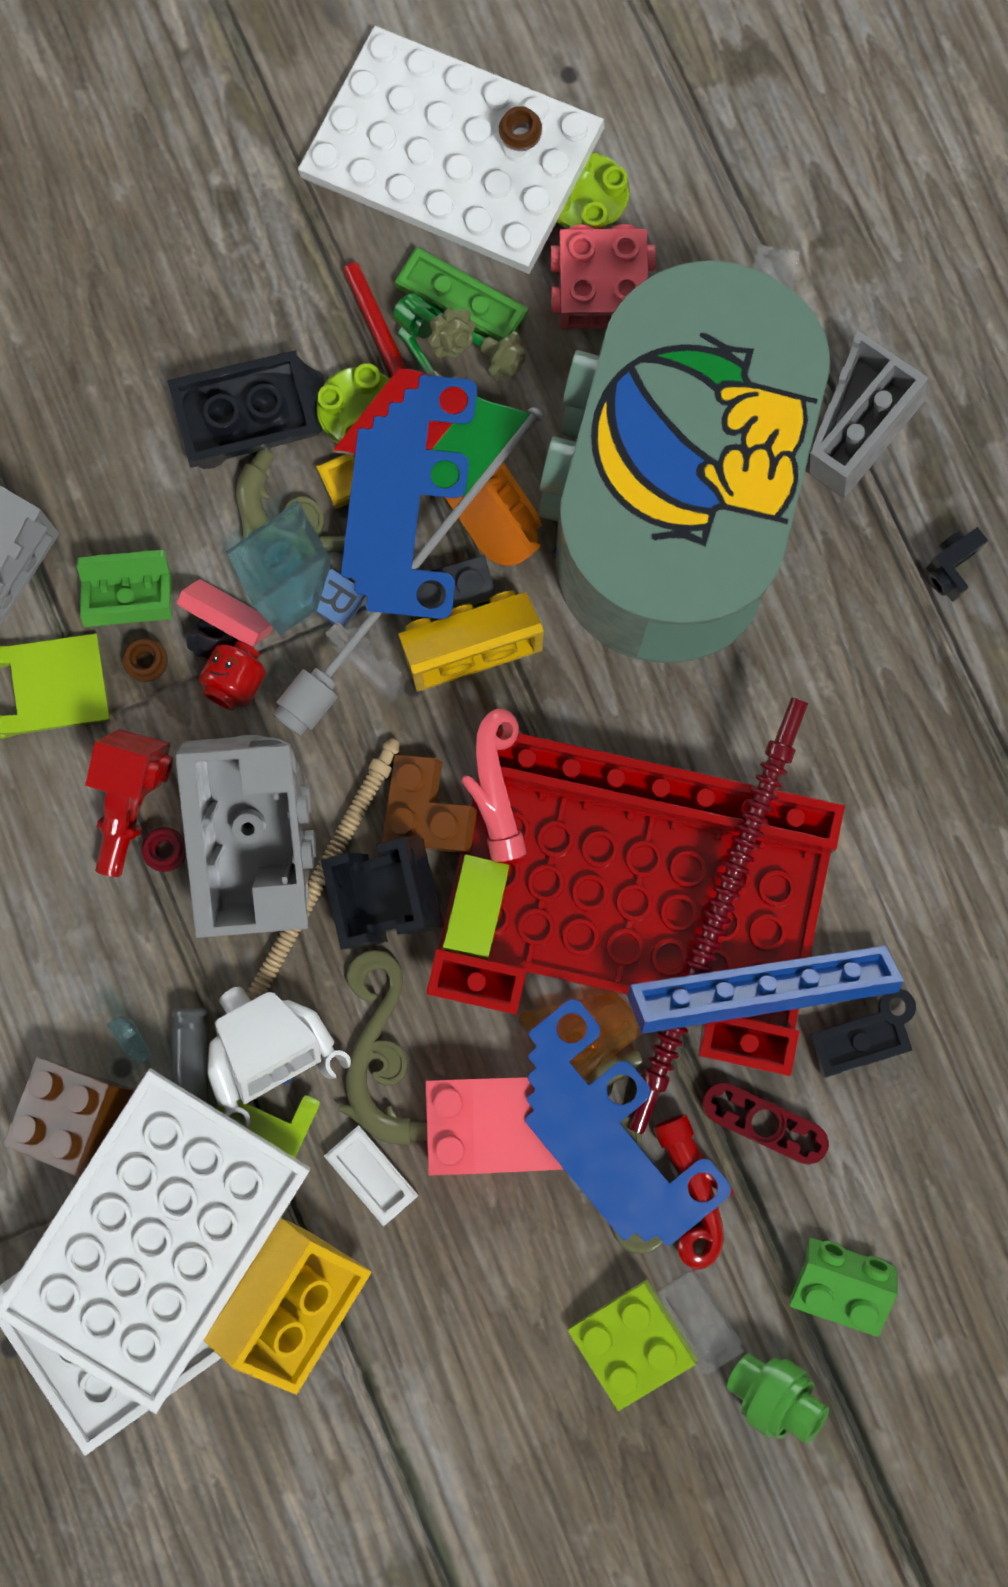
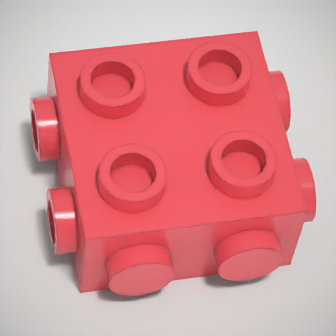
(597, 272)

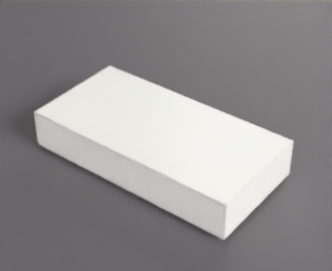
(371, 1175)

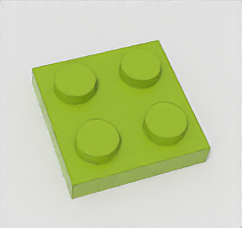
(632, 1345)

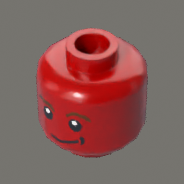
(232, 675)

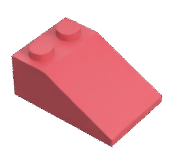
(482, 1128)

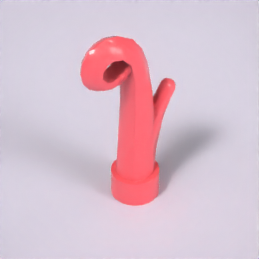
(491, 796)

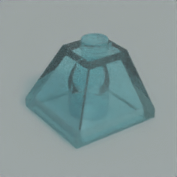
(283, 568)

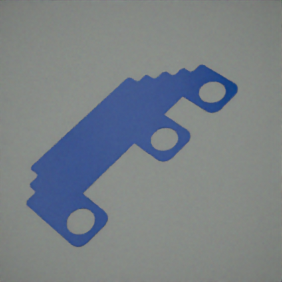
(385, 497)
(590, 1144)

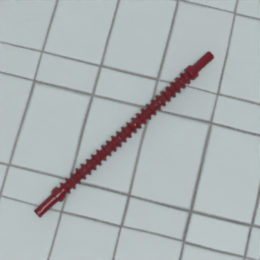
(779, 753)

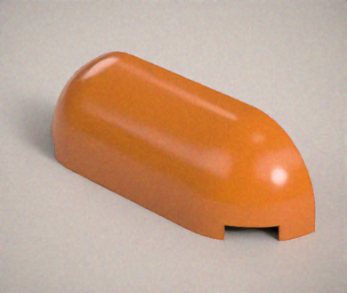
(501, 520)

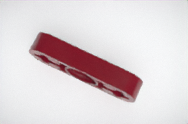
(800, 1127)

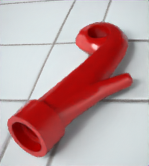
(678, 1140)

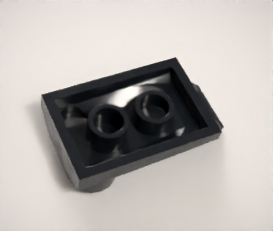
(246, 408)

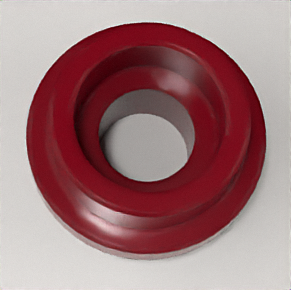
(153, 841)

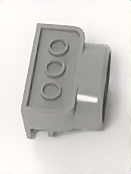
(246, 834)

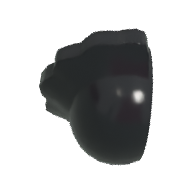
(205, 638)

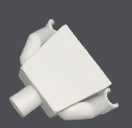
(264, 1046)

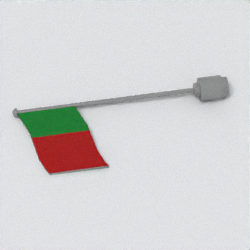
(486, 445)

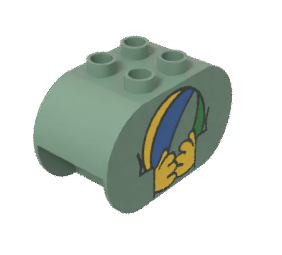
(684, 459)

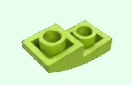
(476, 907)

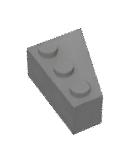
(867, 411)
(24, 543)

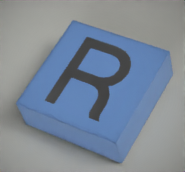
(339, 599)

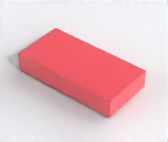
(224, 612)

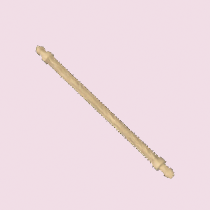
(378, 771)

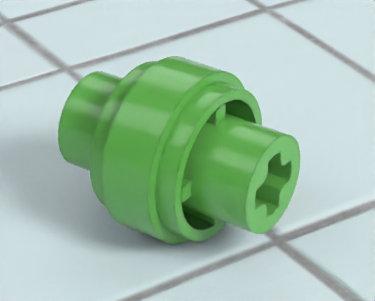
(777, 1398)

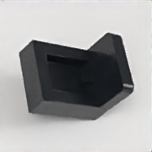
(954, 552)

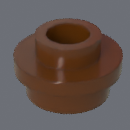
(517, 118)
(136, 650)

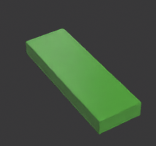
(450, 288)

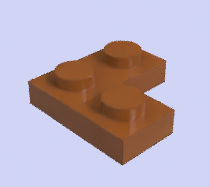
(415, 811)

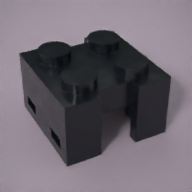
(382, 893)

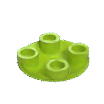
(597, 195)
(347, 397)

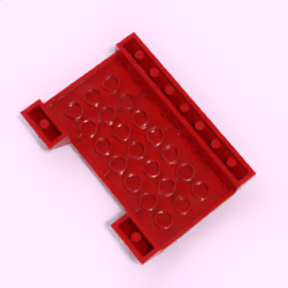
(623, 878)

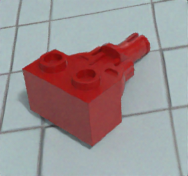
(127, 769)

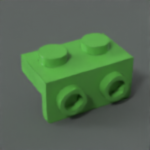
(125, 588)
(845, 1287)

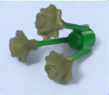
(453, 334)

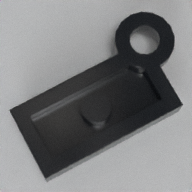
(472, 585)
(864, 1039)

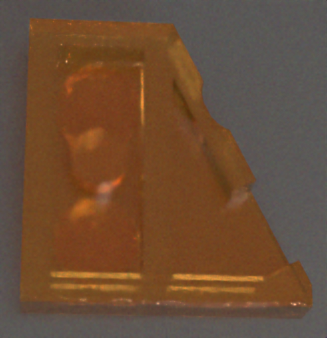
(616, 1026)

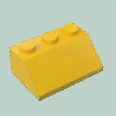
(471, 639)
(286, 1307)

